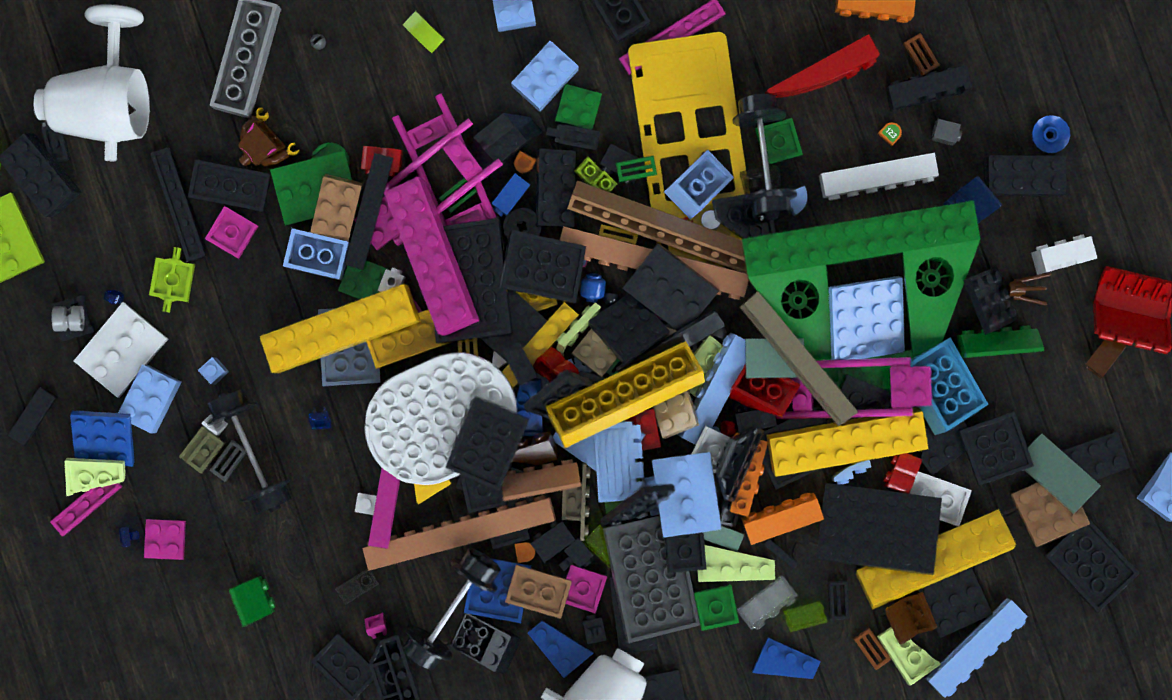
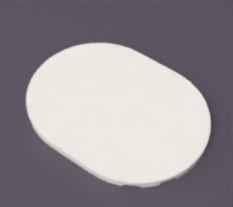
(422, 410)

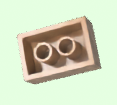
(336, 207)

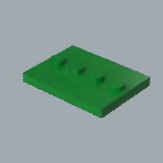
(301, 182)

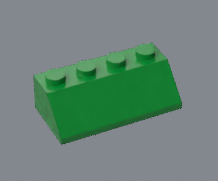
(999, 343)

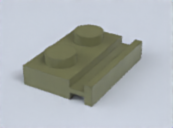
(202, 449)

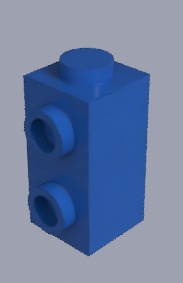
(510, 195)

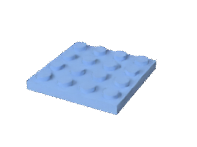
(867, 319)

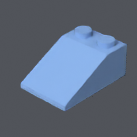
(513, 14)
(699, 184)
(1158, 491)

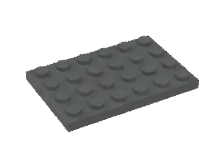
(647, 595)

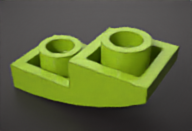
(423, 32)
(594, 176)

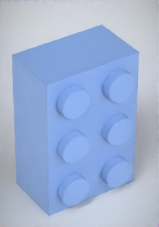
(545, 76)
(316, 254)
(150, 398)

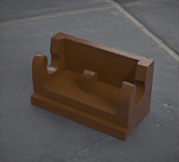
(1104, 357)

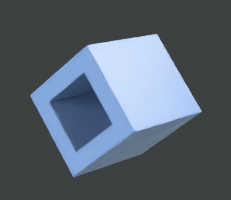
(213, 370)

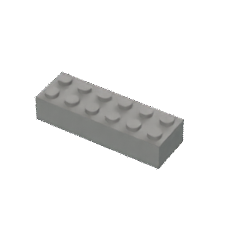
(245, 57)

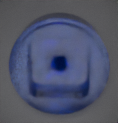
(113, 296)

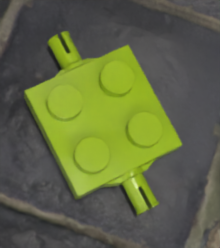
(172, 280)

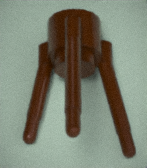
(1017, 288)

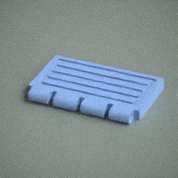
(617, 461)

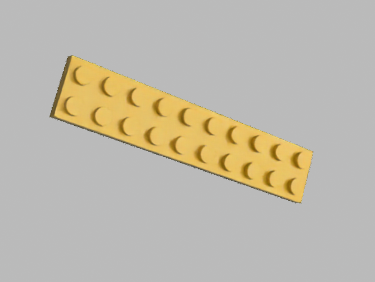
(421, 336)

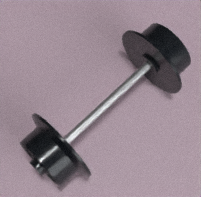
(757, 112)
(227, 407)
(425, 647)

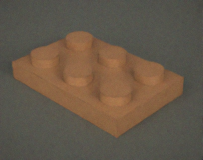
(538, 591)

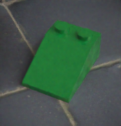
(252, 600)

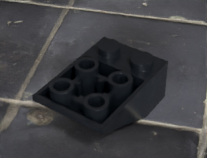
(486, 643)

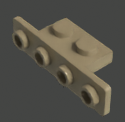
(574, 502)

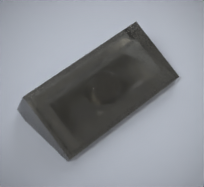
(754, 180)

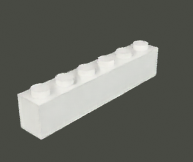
(879, 175)

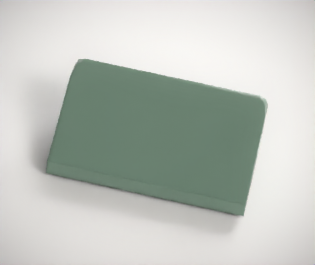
(725, 537)

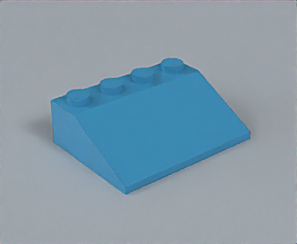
(952, 386)

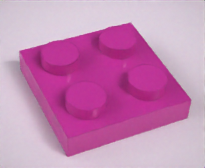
(231, 232)
(165, 539)
(585, 588)

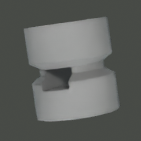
(68, 318)

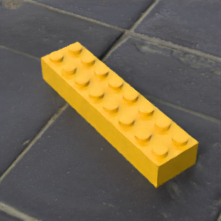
(340, 328)
(625, 394)
(845, 444)
(955, 552)

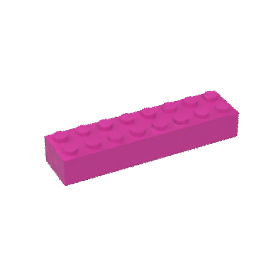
(431, 256)

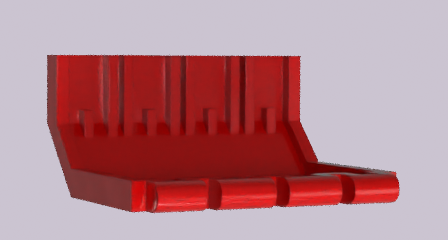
(1133, 309)

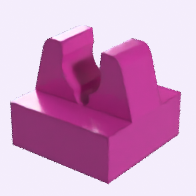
(375, 625)

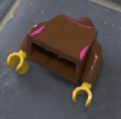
(261, 144)

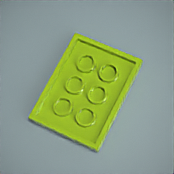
(17, 243)

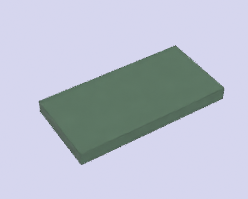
(1060, 474)

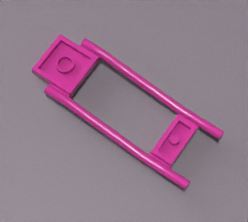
(429, 132)
(463, 160)
(908, 388)

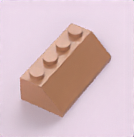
(541, 481)

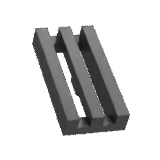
(238, 448)

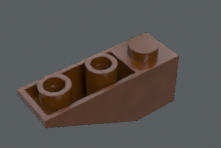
(536, 449)

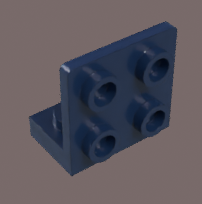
(983, 198)

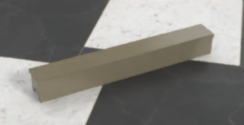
(798, 359)

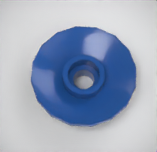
(1058, 129)

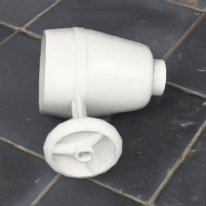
(96, 99)
(607, 680)

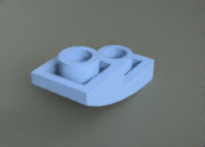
(846, 473)

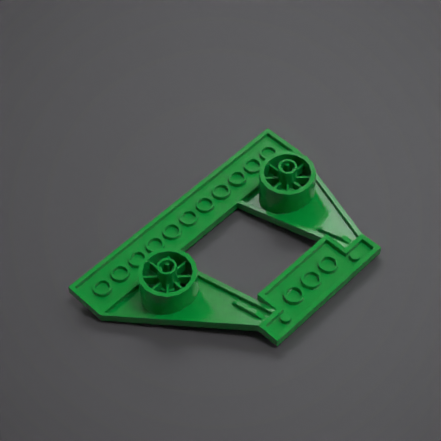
(932, 234)

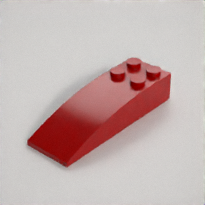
(831, 69)

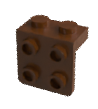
(910, 617)

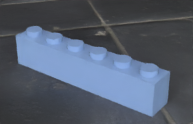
(717, 385)
(976, 647)

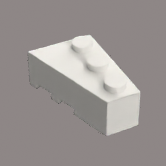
(1063, 254)

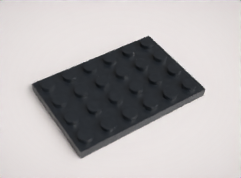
(481, 262)
(879, 529)

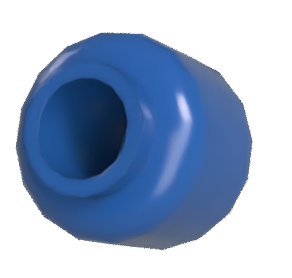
(592, 287)

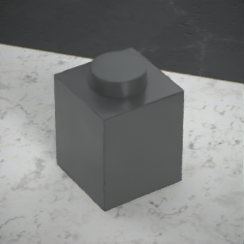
(946, 132)

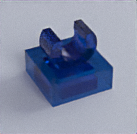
(319, 420)
(126, 536)

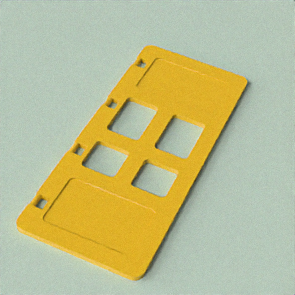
(682, 78)

